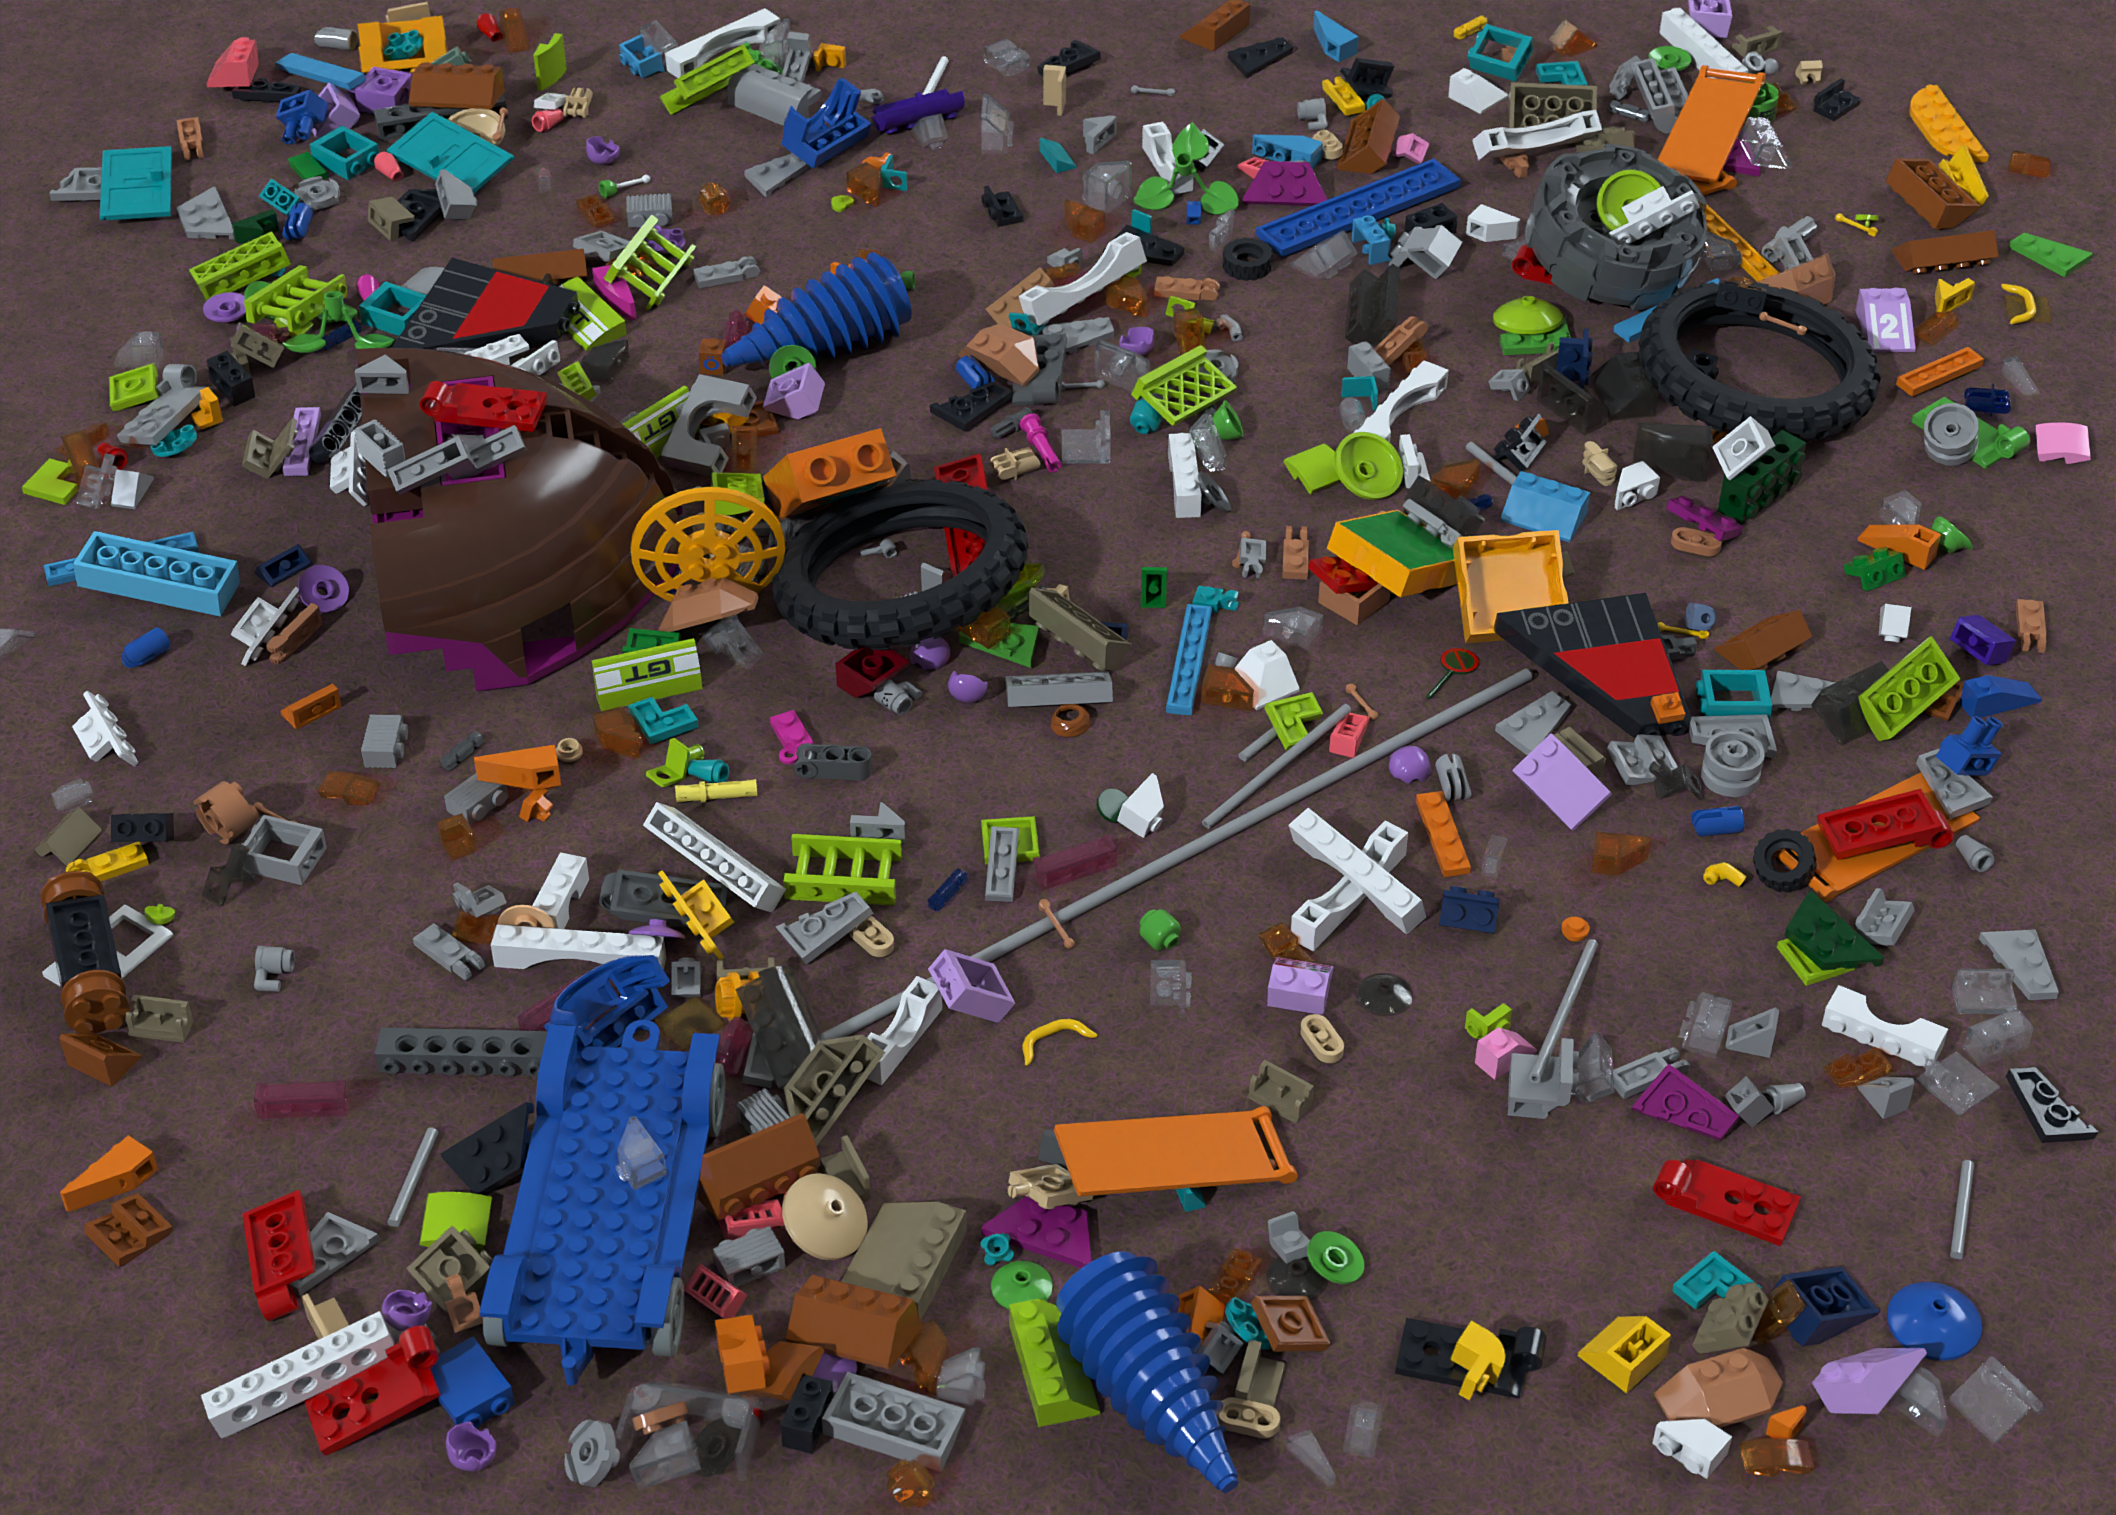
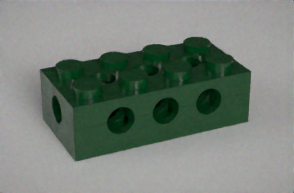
(1764, 479)

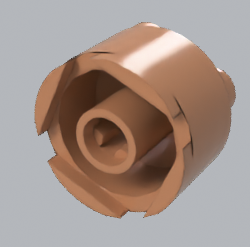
(225, 811)

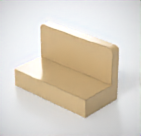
(408, 12)
(1054, 87)
(324, 1317)

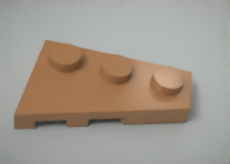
(1010, 301)

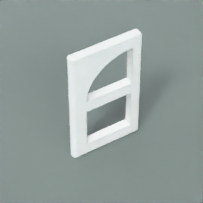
(158, 937)

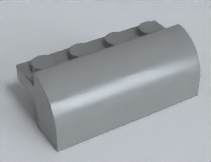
(1661, 92)
(770, 93)

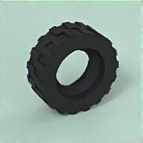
(1247, 248)
(1785, 840)

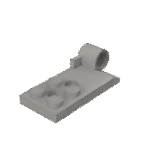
(175, 402)

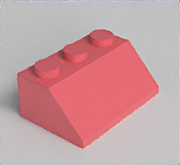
(235, 65)

